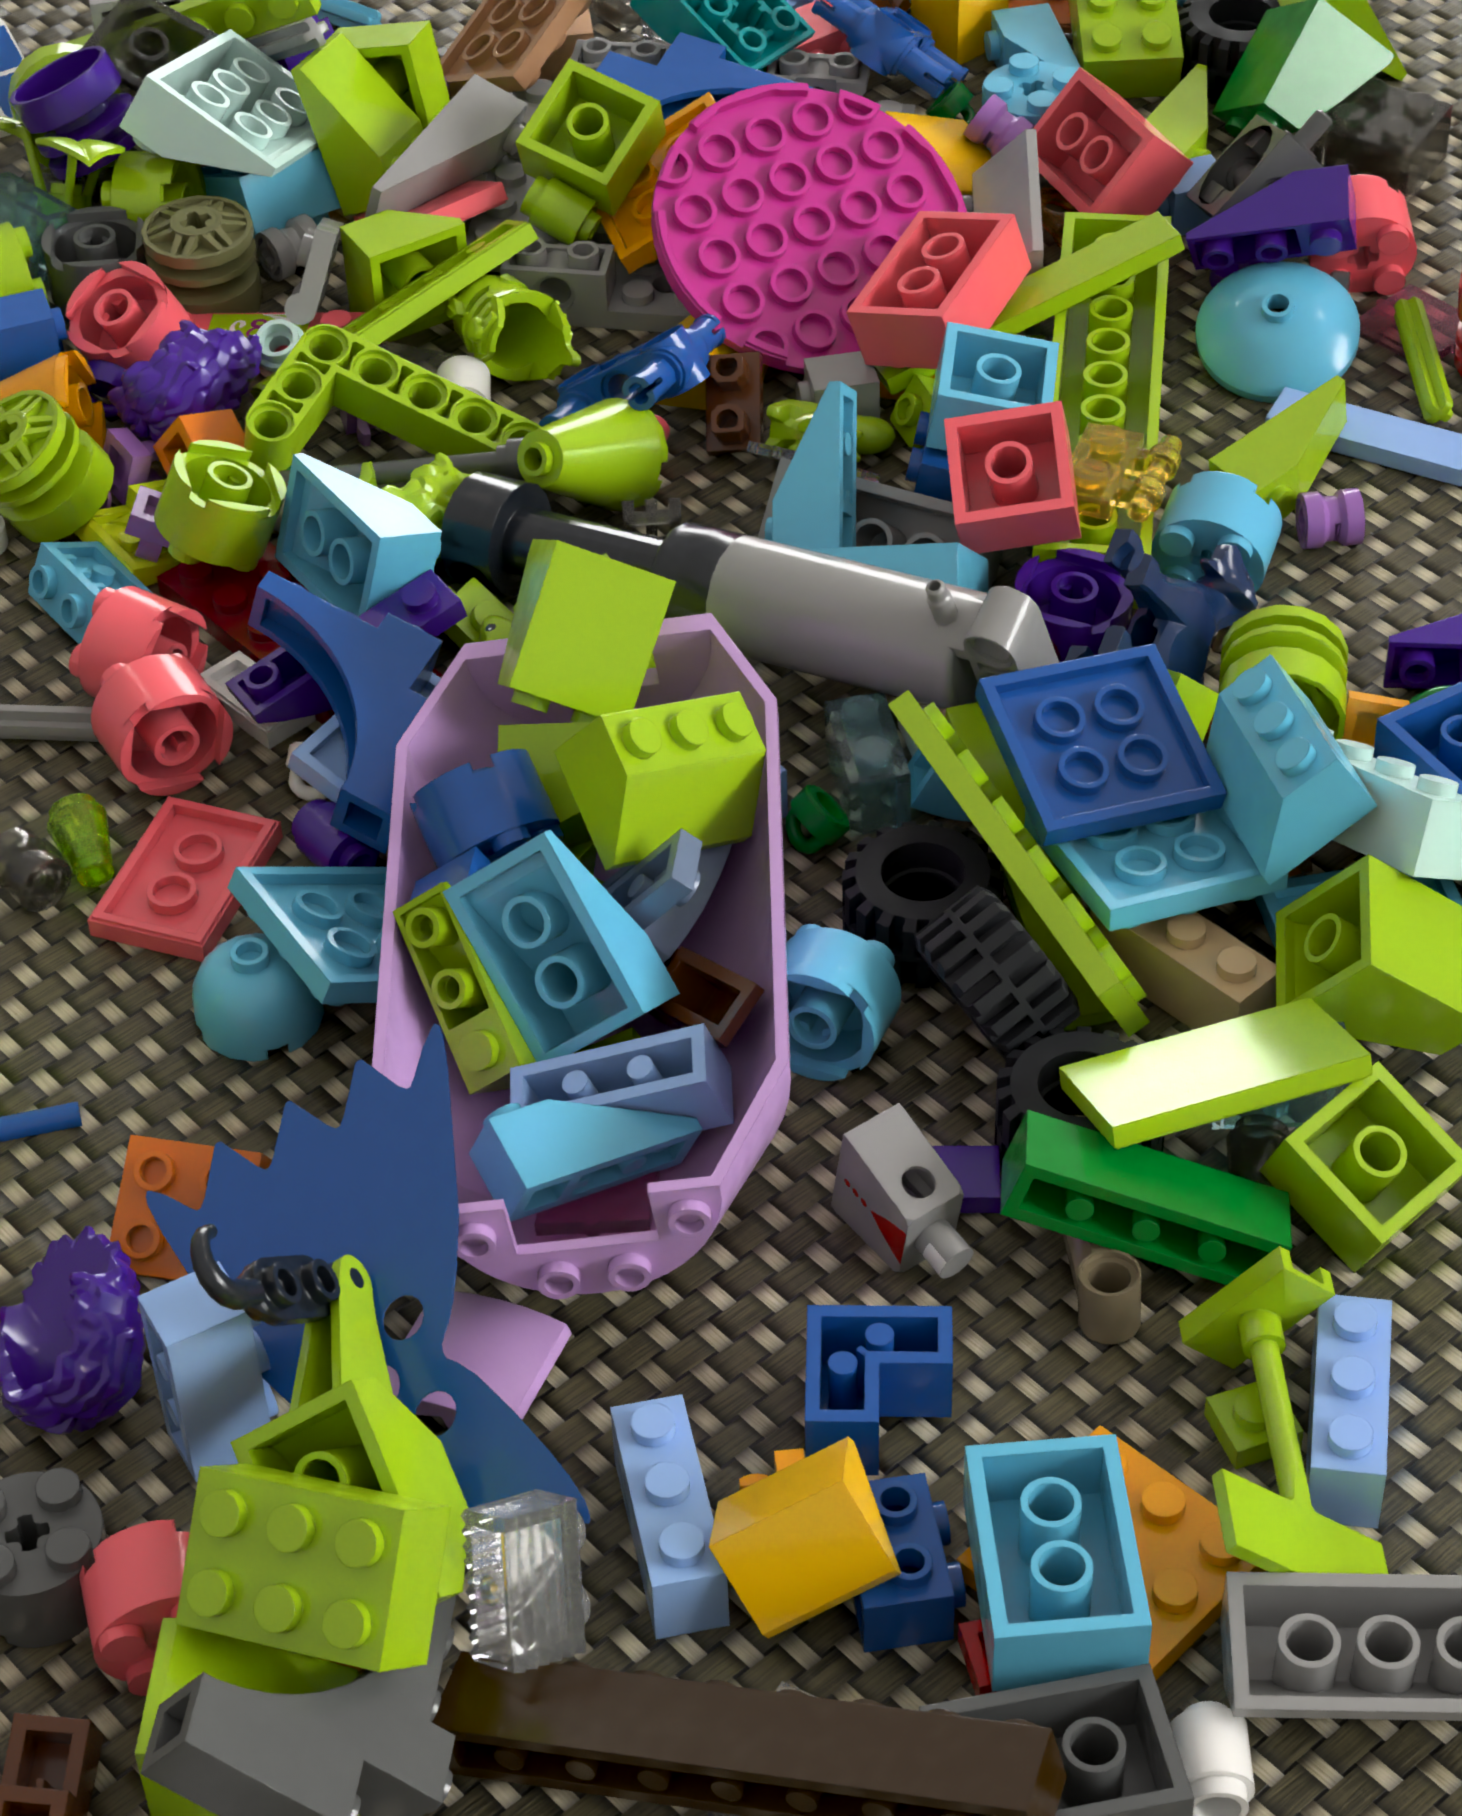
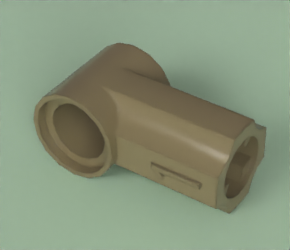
(1106, 1291)

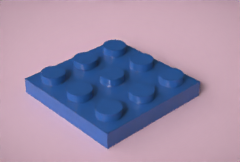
(1099, 744)

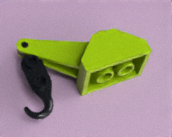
(342, 1403)

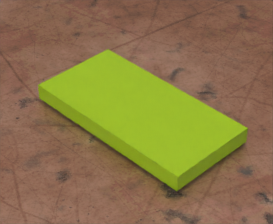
(1214, 1072)

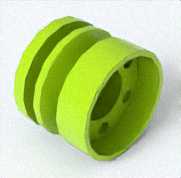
(48, 468)
(1305, 647)

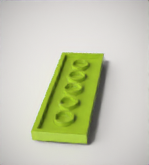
(1024, 861)

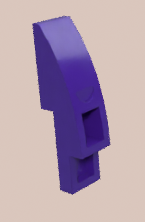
(283, 689)

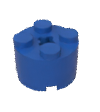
(484, 808)

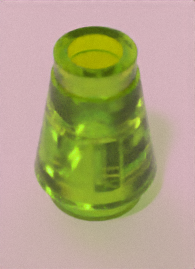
(82, 836)

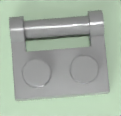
(317, 256)

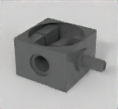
(1256, 160)

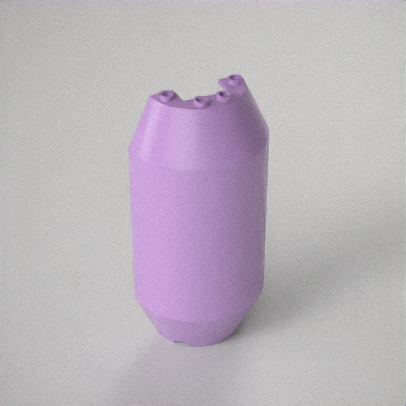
(737, 929)

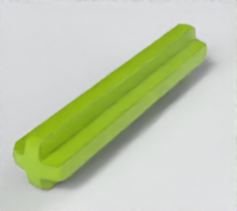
(1423, 360)

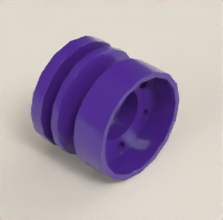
(75, 102)

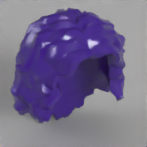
(186, 376)
(75, 1339)

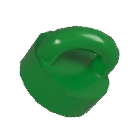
(952, 102)
(819, 815)

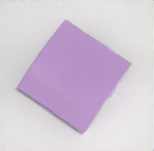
(502, 1345)

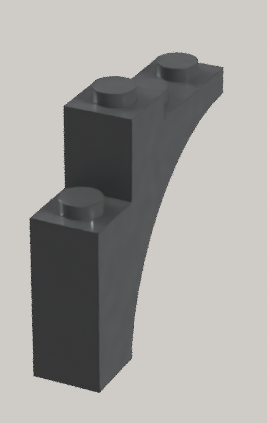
(310, 1753)

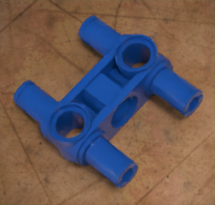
(892, 43)
(646, 373)

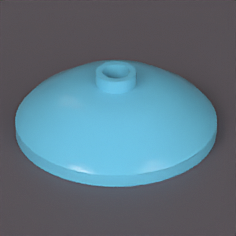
(1265, 350)

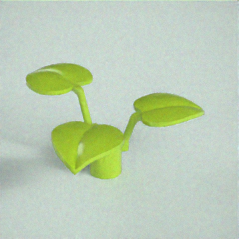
(85, 150)

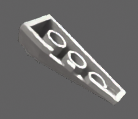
(454, 148)

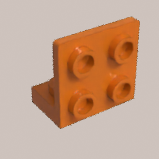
(171, 1170)

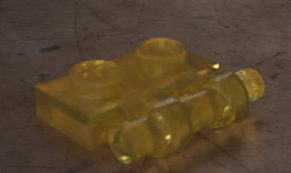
(1108, 459)

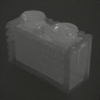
(525, 1580)

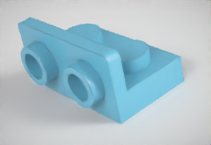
(69, 579)

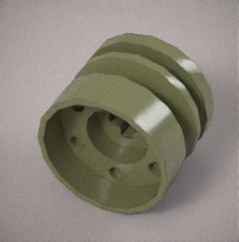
(205, 254)

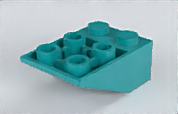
(751, 29)

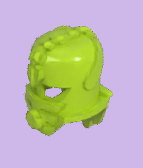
(513, 328)

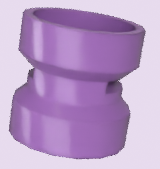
(995, 125)
(1330, 518)

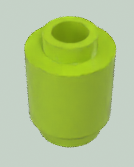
(561, 210)

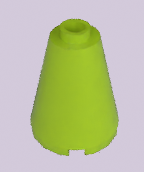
(597, 455)

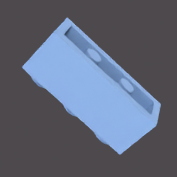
(659, 1073)
(205, 1371)
(1349, 1409)
(669, 1516)

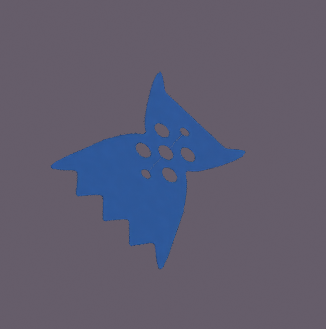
(391, 1200)

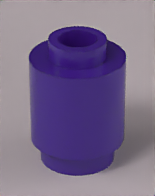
(324, 843)

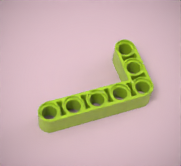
(377, 386)

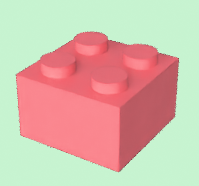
(1012, 478)

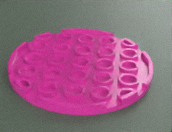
(786, 211)

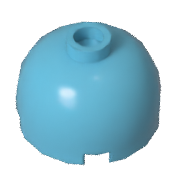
(252, 1000)

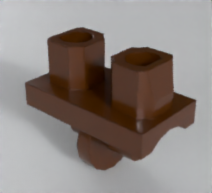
(734, 402)

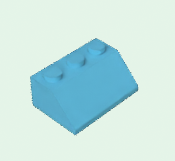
(1281, 770)

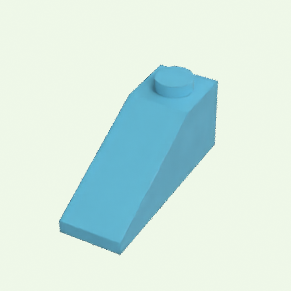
(1027, 31)
(819, 488)
(572, 1150)

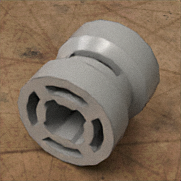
(280, 247)

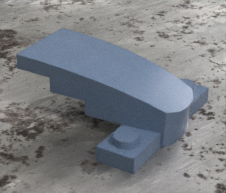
(669, 888)

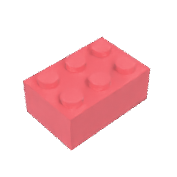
(1105, 151)
(938, 273)

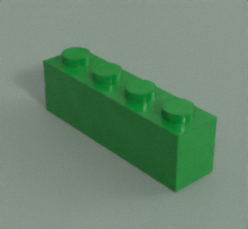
(1140, 1200)

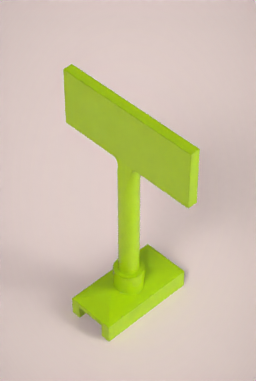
(1257, 1524)

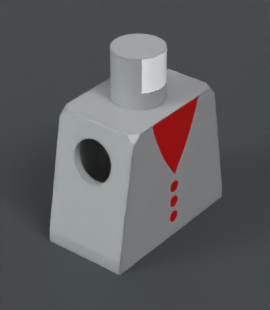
(900, 1195)

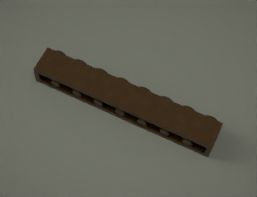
(740, 1746)

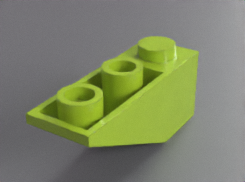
(461, 993)

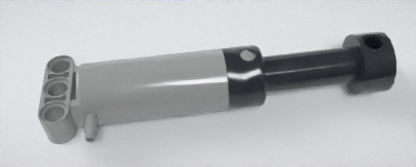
(771, 597)

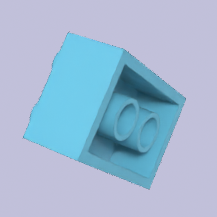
(1054, 1560)

